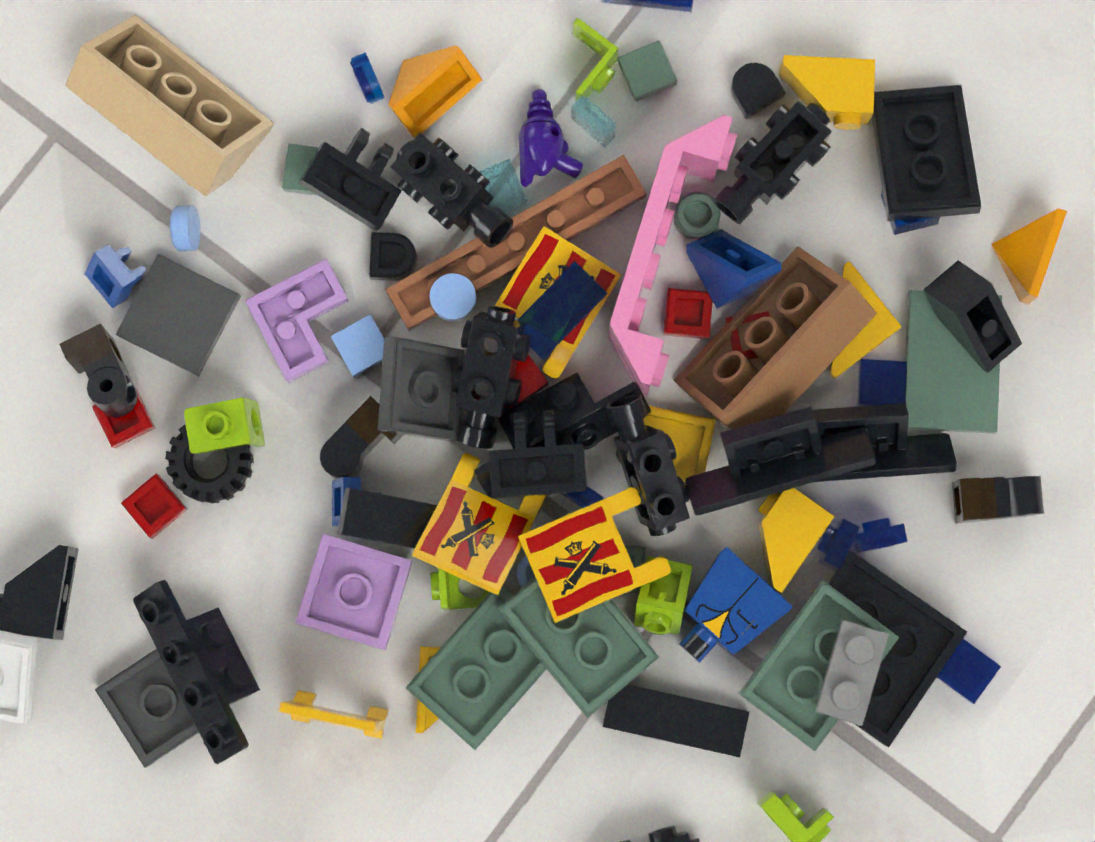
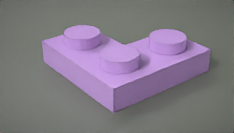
(285, 316)

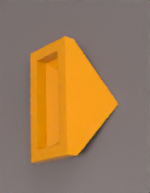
(430, 87)
(1028, 254)

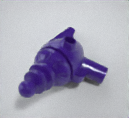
(543, 143)

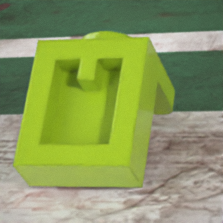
(663, 600)
(786, 816)

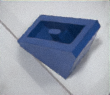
(730, 266)

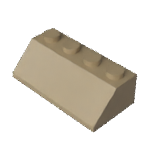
(168, 104)

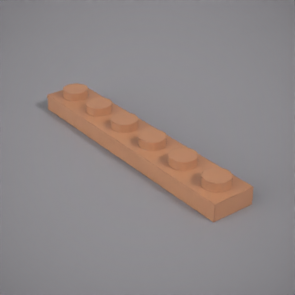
(564, 213)

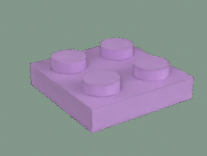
(354, 592)

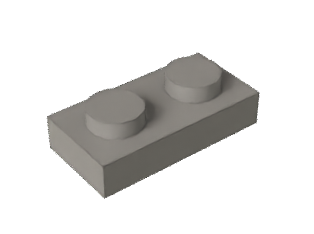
(851, 672)

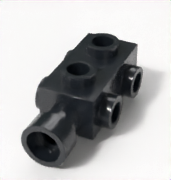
(778, 155)
(431, 173)
(492, 369)
(651, 466)

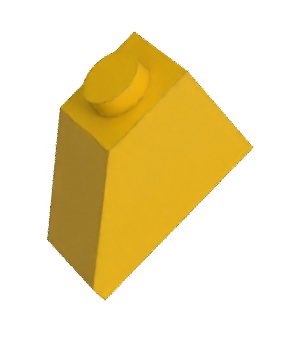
(835, 85)
(789, 533)

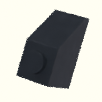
(973, 314)
(39, 596)

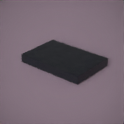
(925, 153)

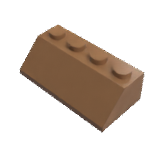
(808, 326)

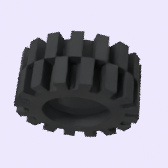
(202, 489)

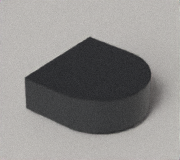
(755, 88)
(391, 256)

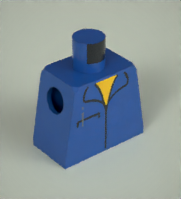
(730, 607)

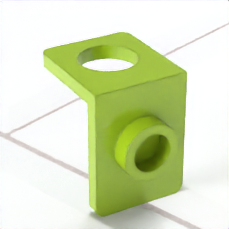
(603, 72)
(224, 425)
(446, 589)

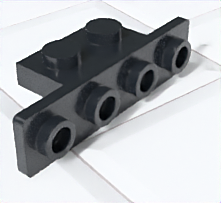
(576, 418)
(893, 449)
(776, 458)
(202, 665)

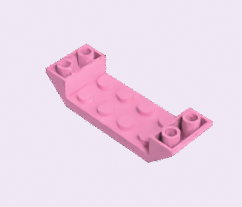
(693, 154)

